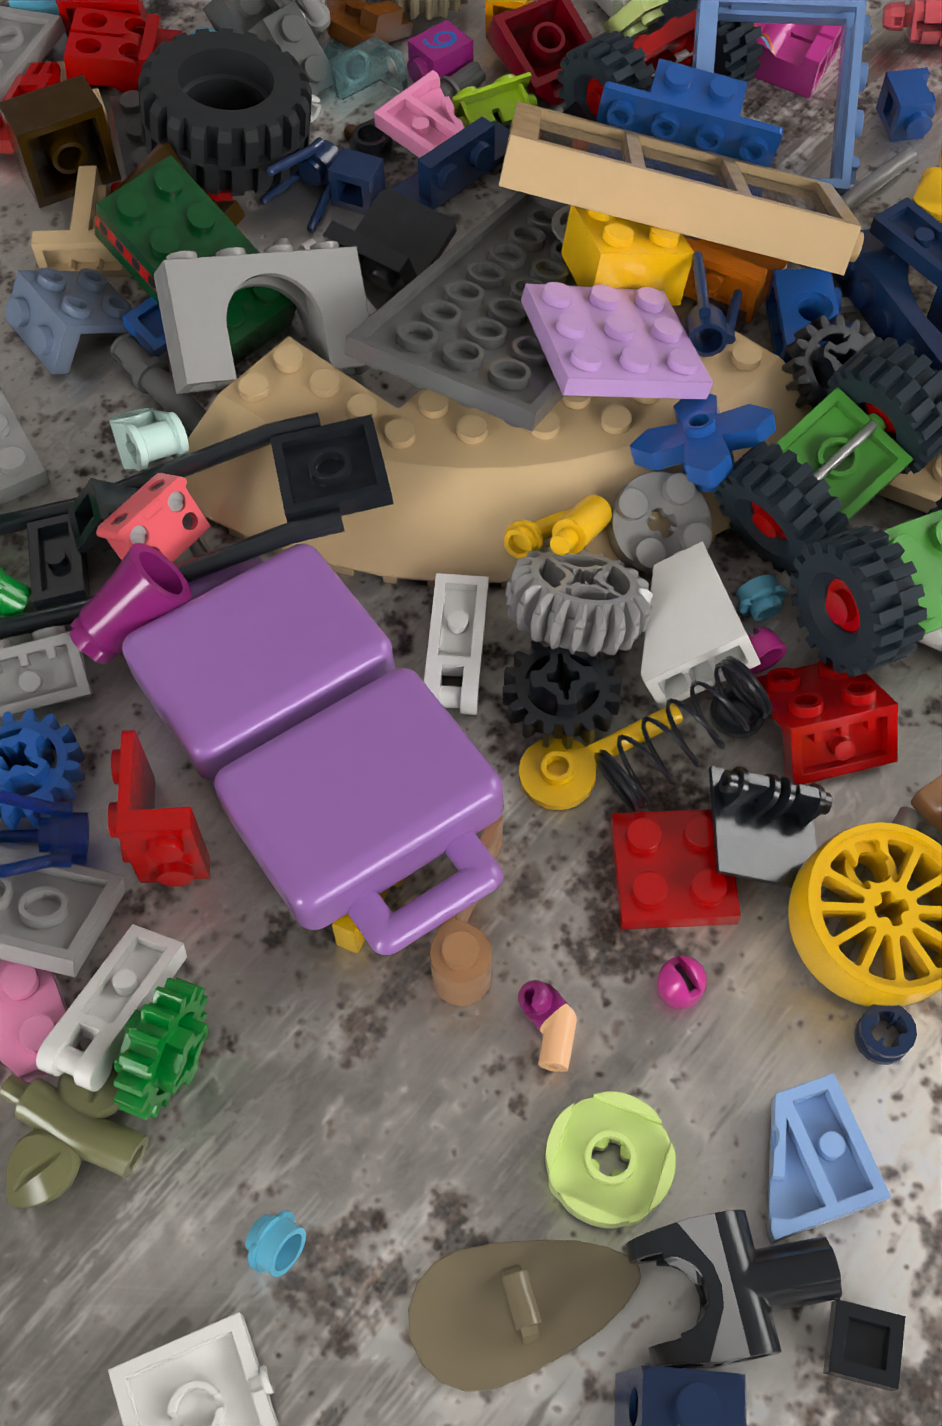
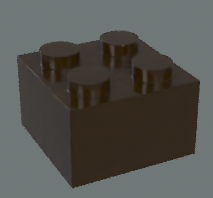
(57, 133)

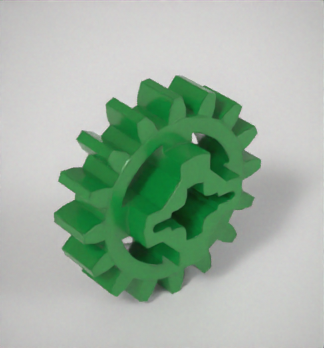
(161, 1048)

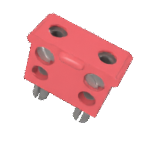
(160, 517)

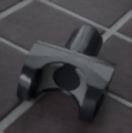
(735, 1286)

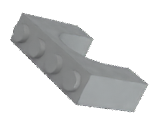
(197, 292)

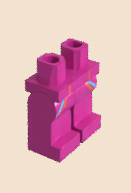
(796, 55)

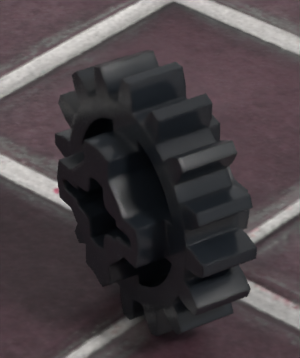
(816, 363)
(535, 696)

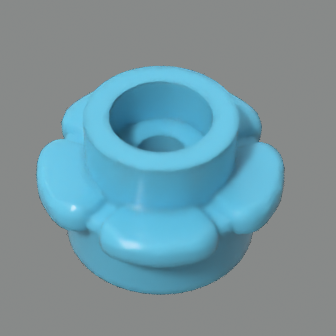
(761, 597)
(275, 1243)

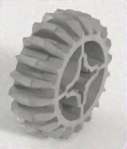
(578, 601)

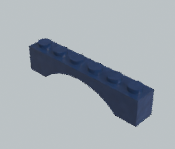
(883, 297)

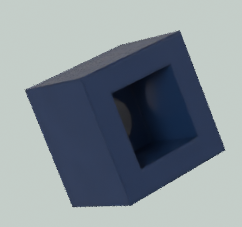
(355, 180)

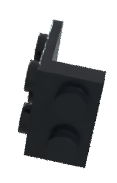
(395, 239)

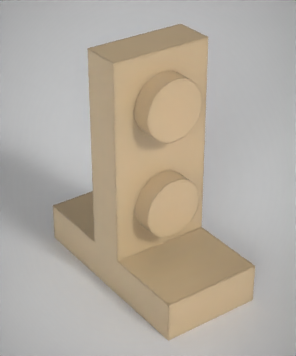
(79, 246)

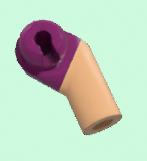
(553, 1019)

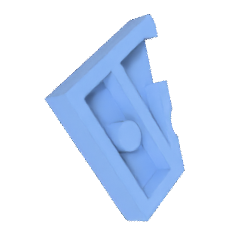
(817, 1161)

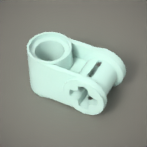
(148, 437)

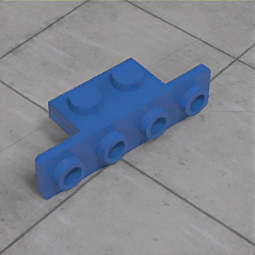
(692, 110)

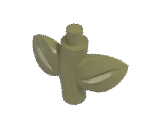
(66, 1128)

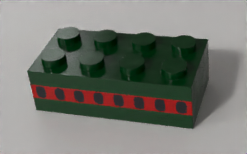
(169, 214)

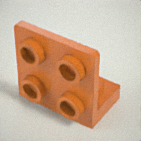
(734, 269)

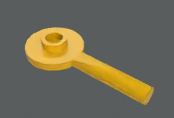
(565, 777)

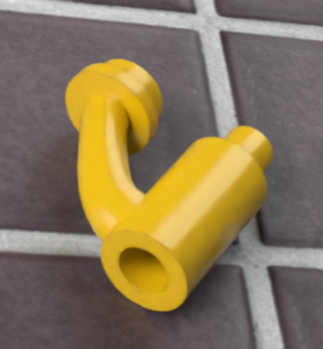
(569, 529)

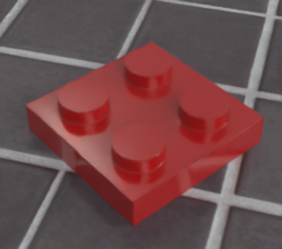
(670, 871)

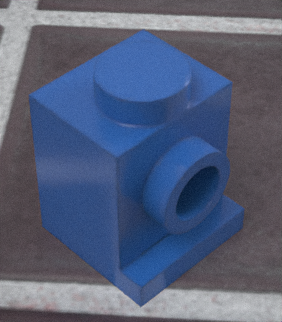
(906, 104)

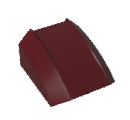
(536, 41)

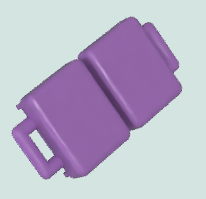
(321, 745)

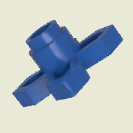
(703, 440)

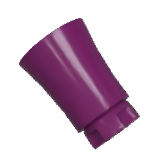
(134, 595)

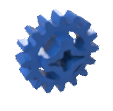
(27, 762)

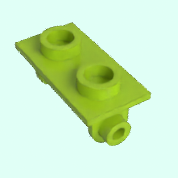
(497, 97)

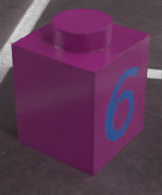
(439, 49)

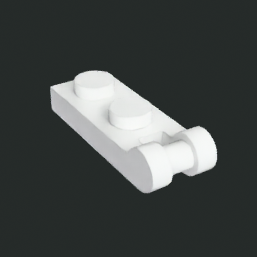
(457, 639)
(106, 1003)

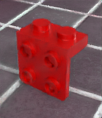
(159, 842)

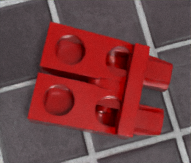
(112, 46)

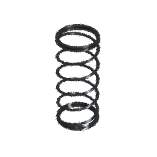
(628, 786)

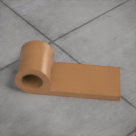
(462, 952)

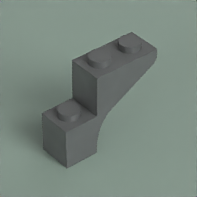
(284, 27)

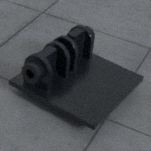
(763, 824)

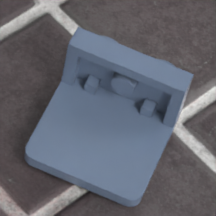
(58, 306)

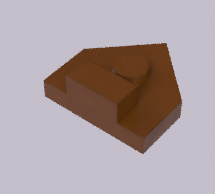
(359, 21)

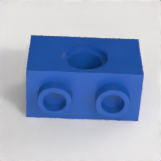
(796, 300)

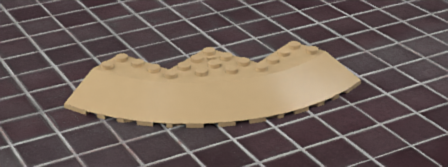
(453, 467)

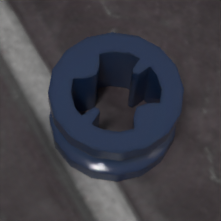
(875, 1050)

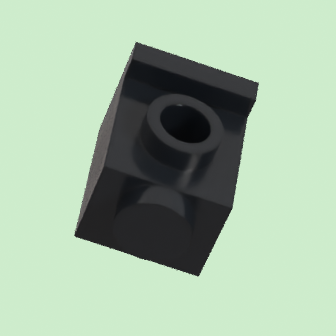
(92, 507)

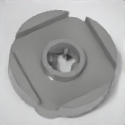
(674, 499)

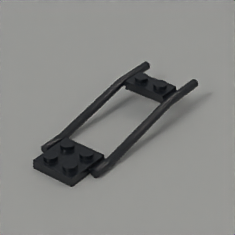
(320, 478)

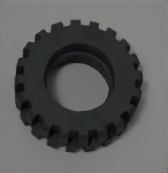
(226, 108)

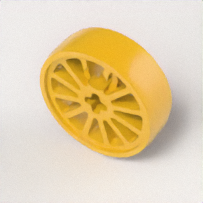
(832, 865)

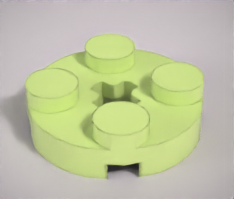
(644, 1143)

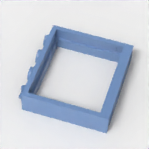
(852, 72)

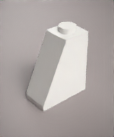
(690, 627)

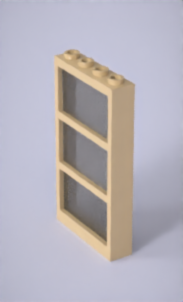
(679, 189)

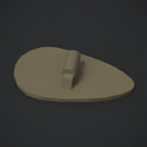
(514, 1308)

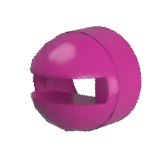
(767, 647)
(672, 986)

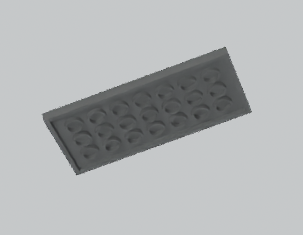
(465, 321)

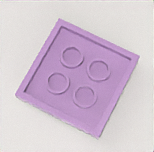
(615, 342)

